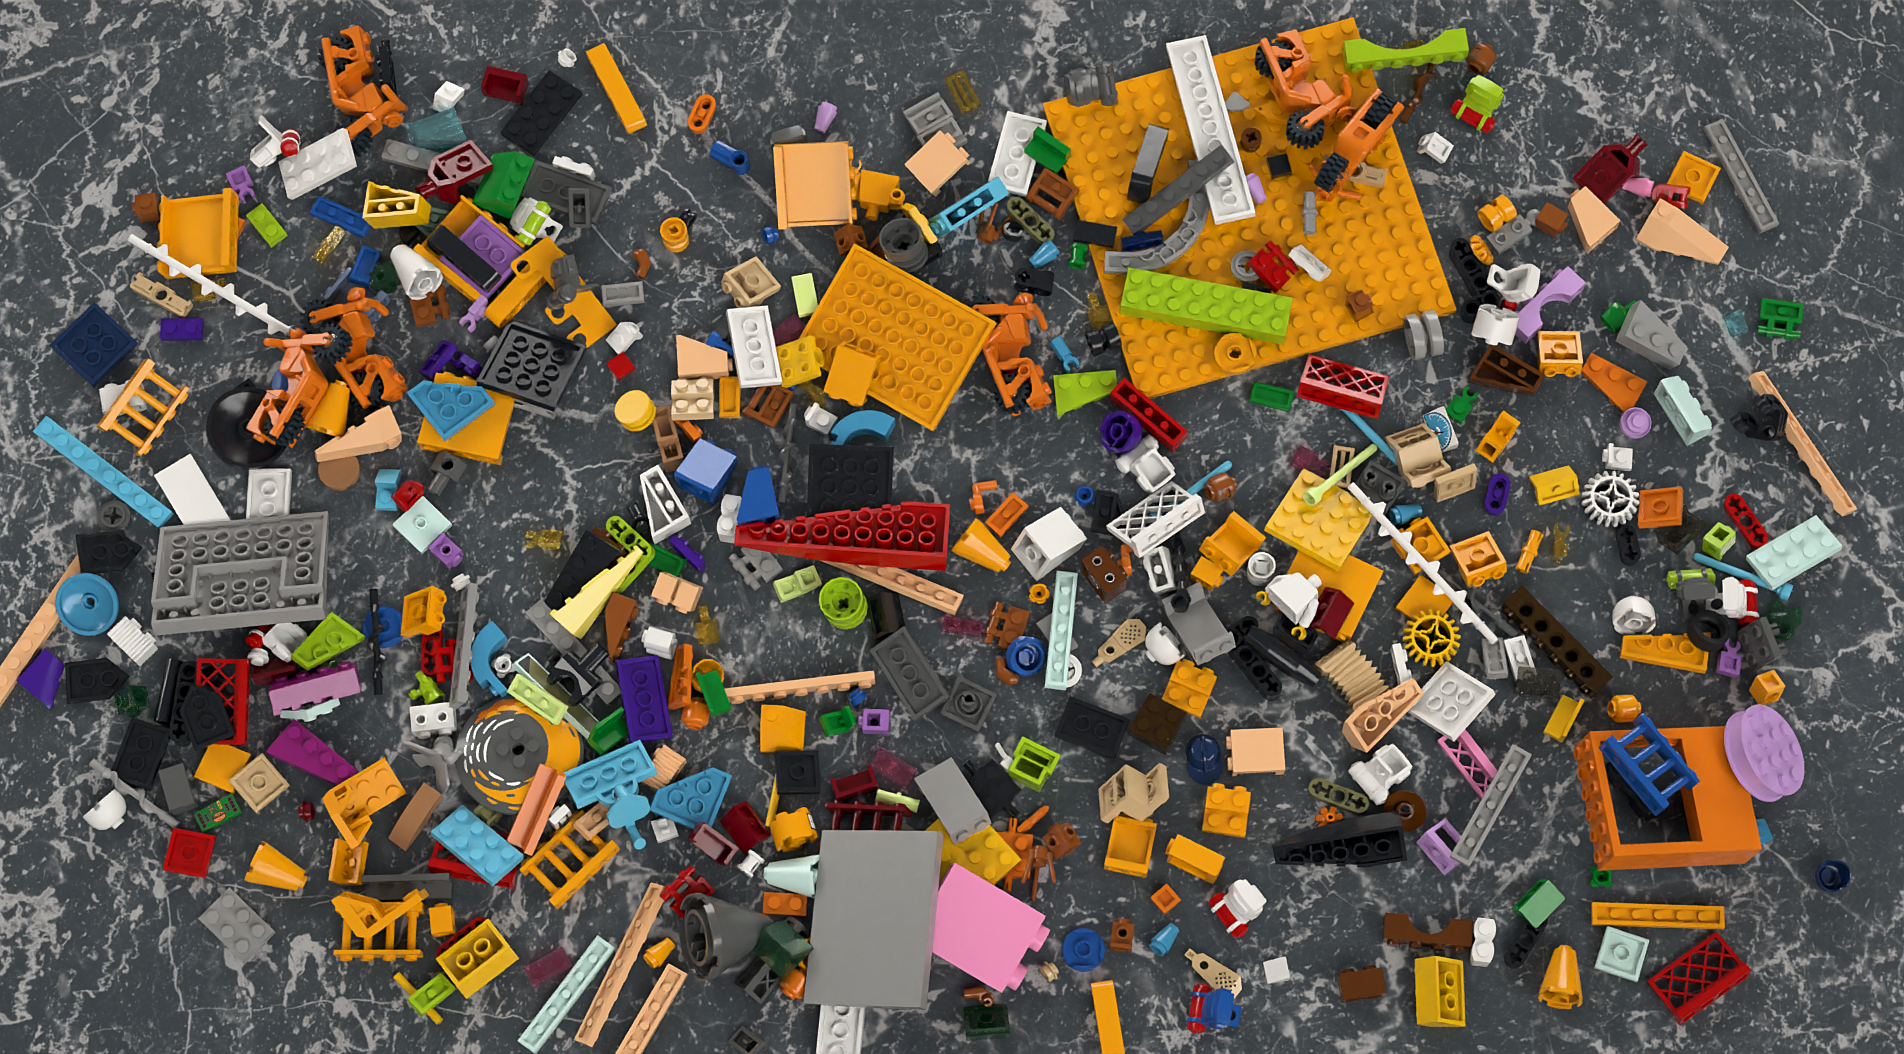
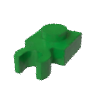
(1460, 407)

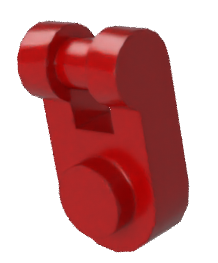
(1666, 191)

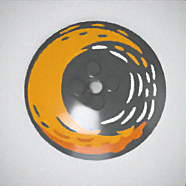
(492, 770)

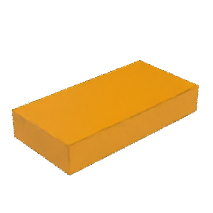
(729, 397)

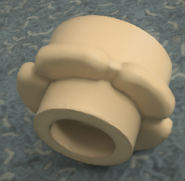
(1049, 971)

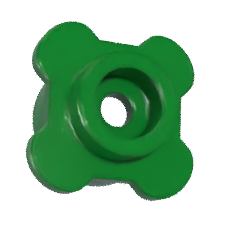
(1596, 881)

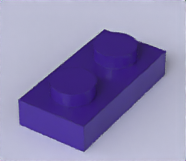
(181, 329)
(438, 359)
(681, 546)

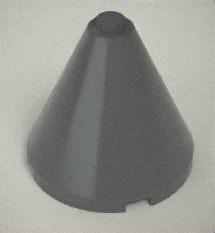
(717, 934)

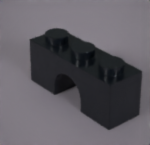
(1635, 802)

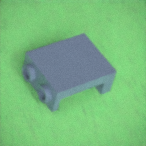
(339, 291)

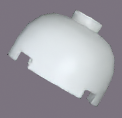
(1633, 615)
(1163, 646)
(107, 812)

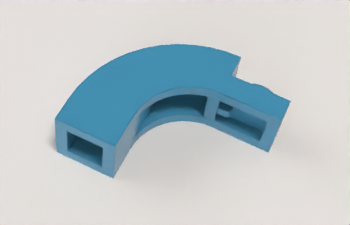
(863, 423)
(484, 648)

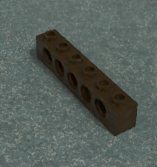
(1554, 630)

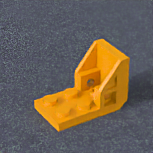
(361, 796)
(357, 911)

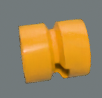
(1494, 214)
(674, 234)

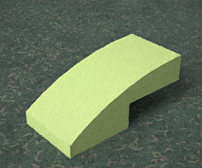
(805, 294)
(797, 584)

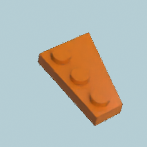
(1616, 383)
(680, 682)

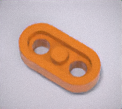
(700, 114)

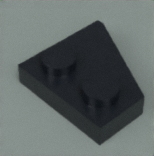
(1106, 509)

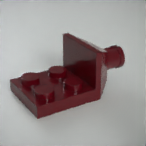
(1611, 168)
(453, 170)

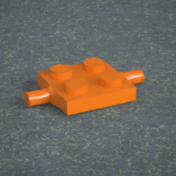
(1020, 845)

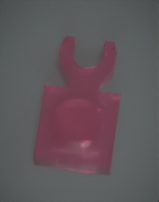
(1308, 460)

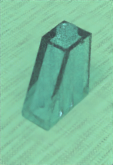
(437, 131)

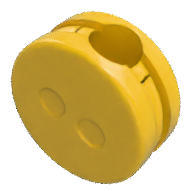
(635, 410)

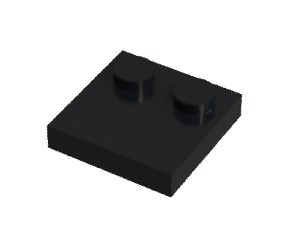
(797, 772)

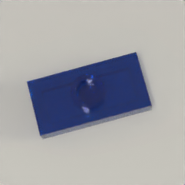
(1141, 240)

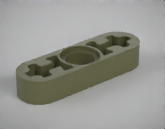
(1015, 215)
(1321, 796)

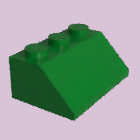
(504, 184)

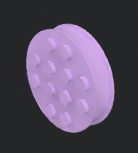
(1764, 753)

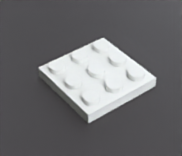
(1451, 701)

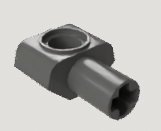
(443, 476)

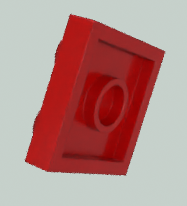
(189, 853)

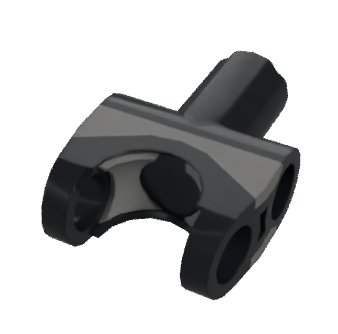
(581, 672)

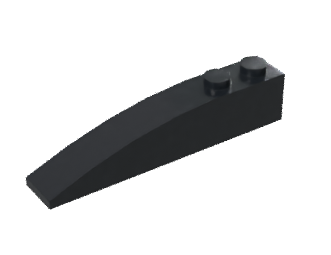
(1353, 841)

